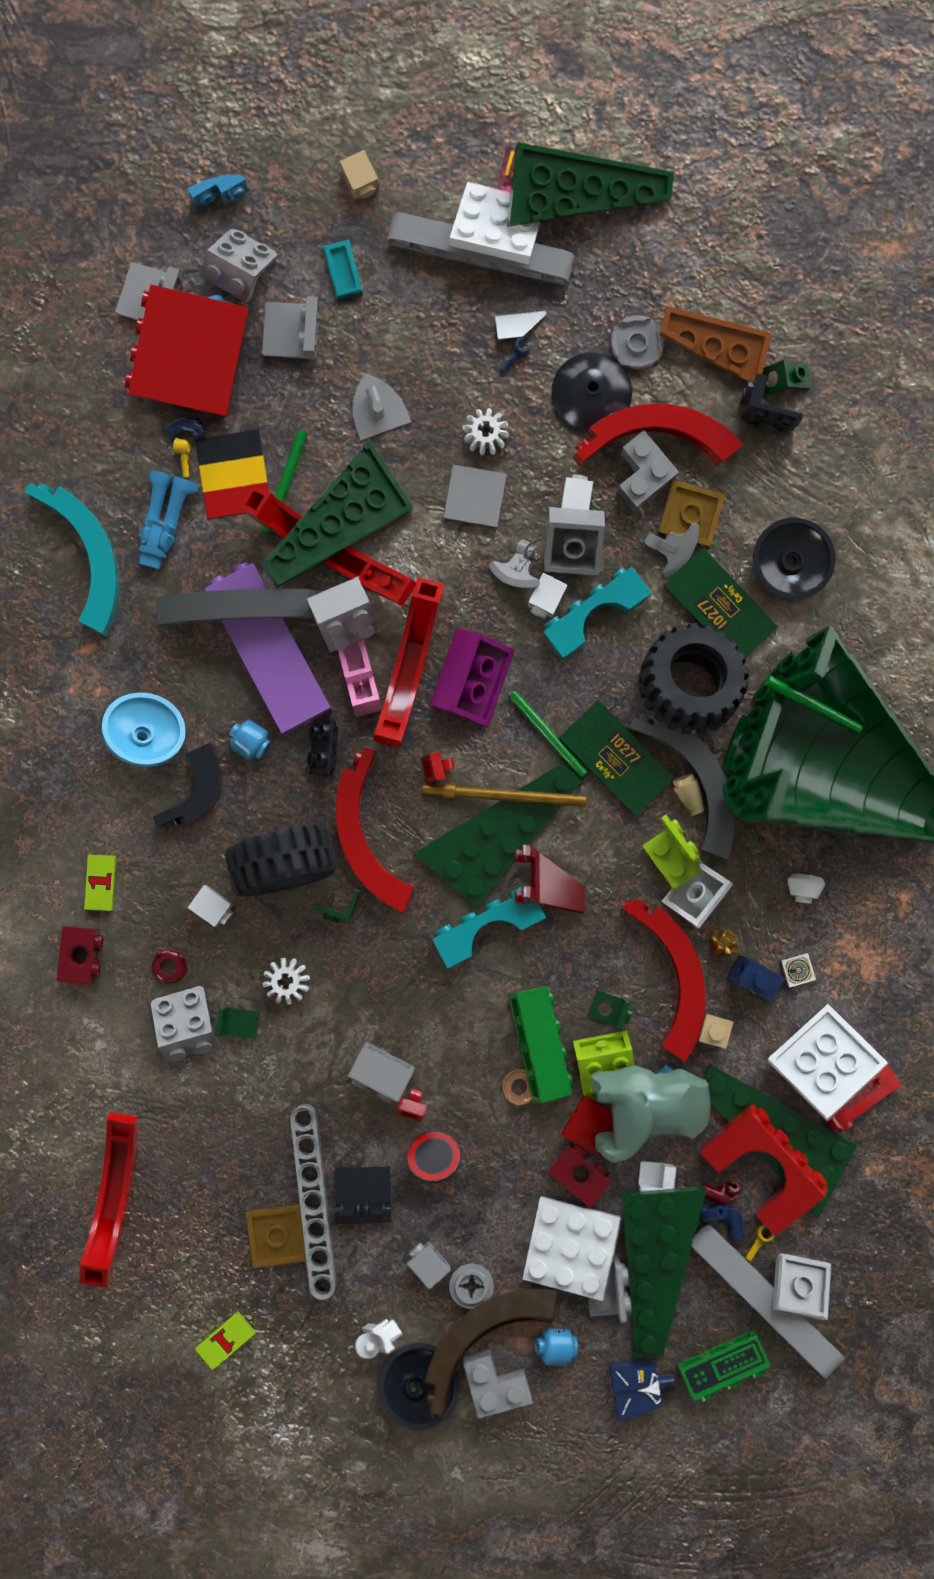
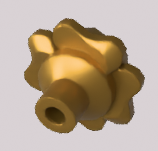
(724, 942)

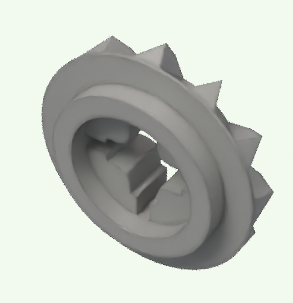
(461, 1294)

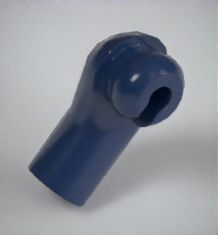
(187, 424)
(712, 1214)
(734, 1221)

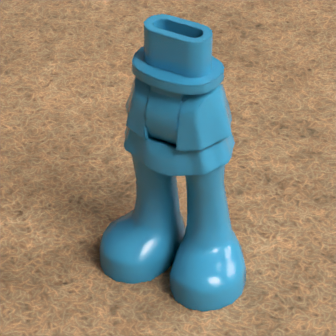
(159, 535)

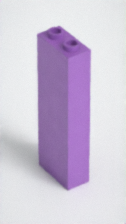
(273, 658)

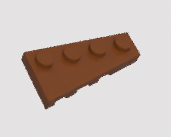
(722, 343)

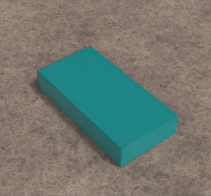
(343, 270)

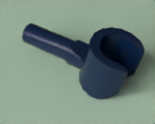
(518, 352)

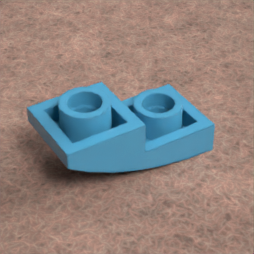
(227, 186)

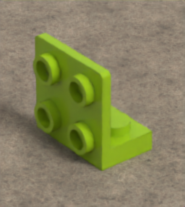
(673, 855)
(602, 1054)

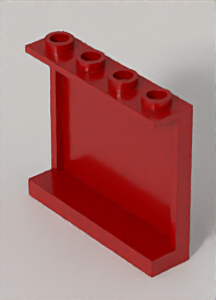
(186, 350)

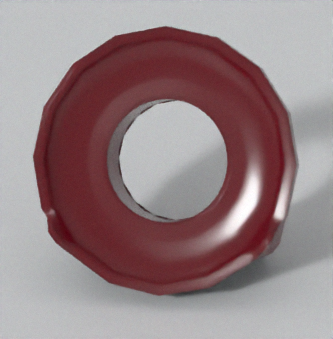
(177, 957)

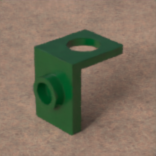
(790, 375)
(333, 915)
(621, 1010)
(237, 1022)

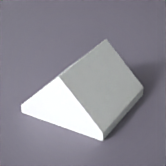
(698, 897)

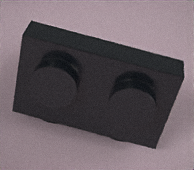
(760, 413)

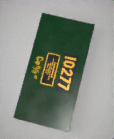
(720, 602)
(616, 757)

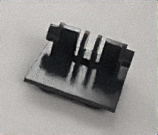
(322, 735)
(362, 1195)

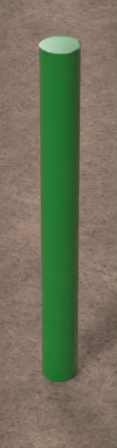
(289, 469)
(813, 704)
(548, 734)

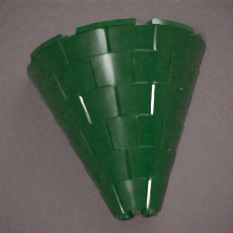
(815, 774)

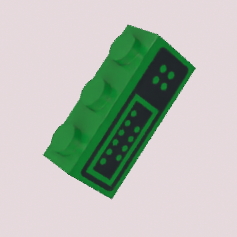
(724, 1366)

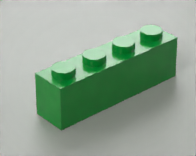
(540, 1044)

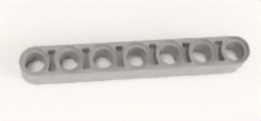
(433, 238)
(310, 1214)
(759, 1295)

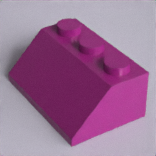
(472, 677)

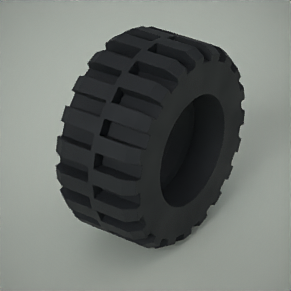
(711, 652)
(280, 860)

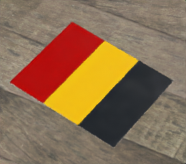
(229, 469)

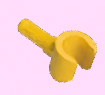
(182, 447)
(758, 1242)

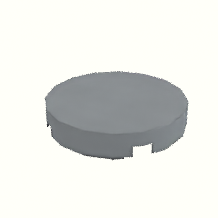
(637, 343)

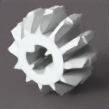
(495, 427)
(279, 974)

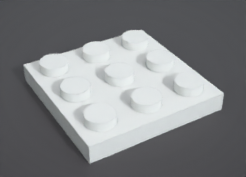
(484, 229)
(827, 1062)
(572, 1248)

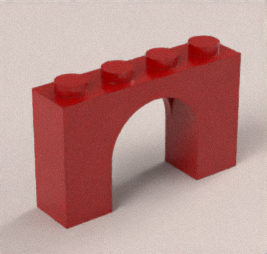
(754, 1132)

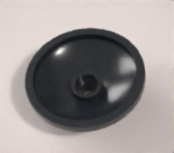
(577, 404)
(806, 545)
(398, 1401)

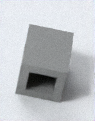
(428, 1264)

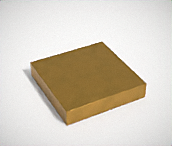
(691, 505)
(276, 1235)

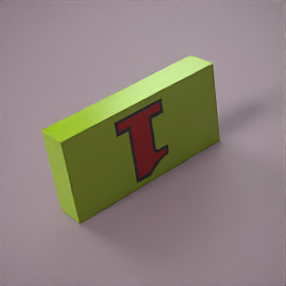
(100, 882)
(225, 1340)

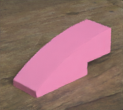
(360, 679)

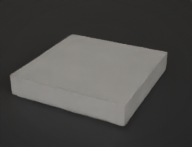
(475, 496)
(801, 1287)

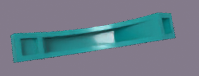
(105, 574)

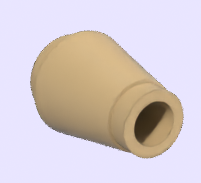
(690, 794)

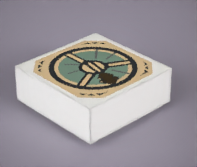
(798, 970)

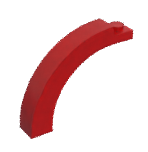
(669, 419)
(409, 663)
(361, 859)
(690, 980)
(112, 1200)

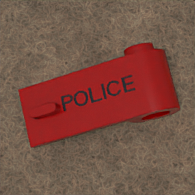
(872, 1093)

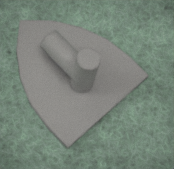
(377, 408)

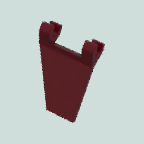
(549, 884)

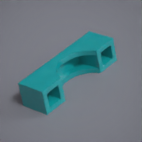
(623, 592)
(456, 942)

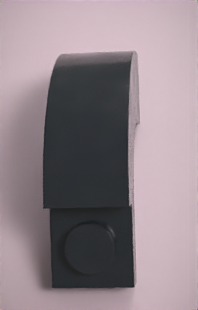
(205, 792)

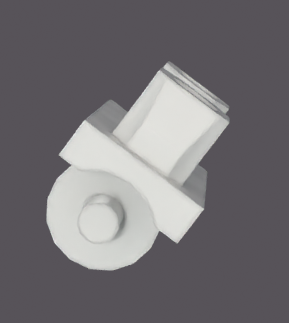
(377, 1338)

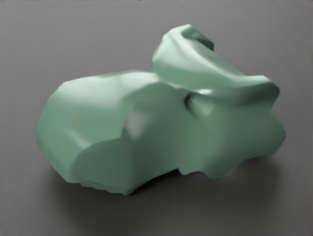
(649, 1107)

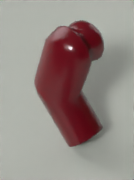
(723, 1193)

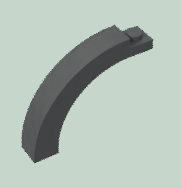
(234, 605)
(719, 818)

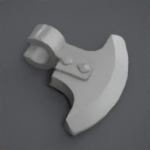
(675, 547)
(517, 570)

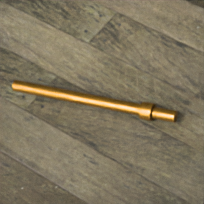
(451, 791)

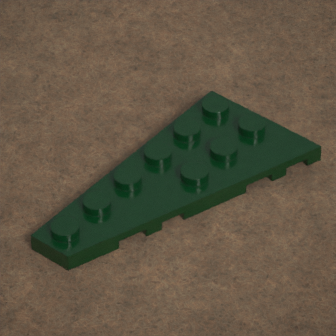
(569, 184)
(349, 510)
(485, 846)
(822, 1147)
(658, 1246)

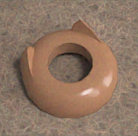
(507, 1090)

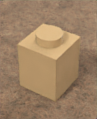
(359, 175)
(715, 1030)

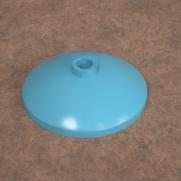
(144, 717)

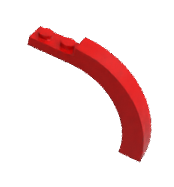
(348, 563)

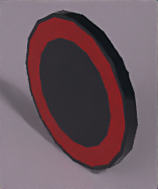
(434, 1157)

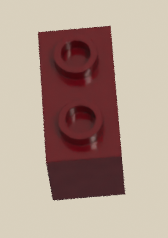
(68, 967)
(588, 1189)

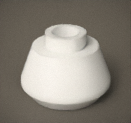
(805, 887)

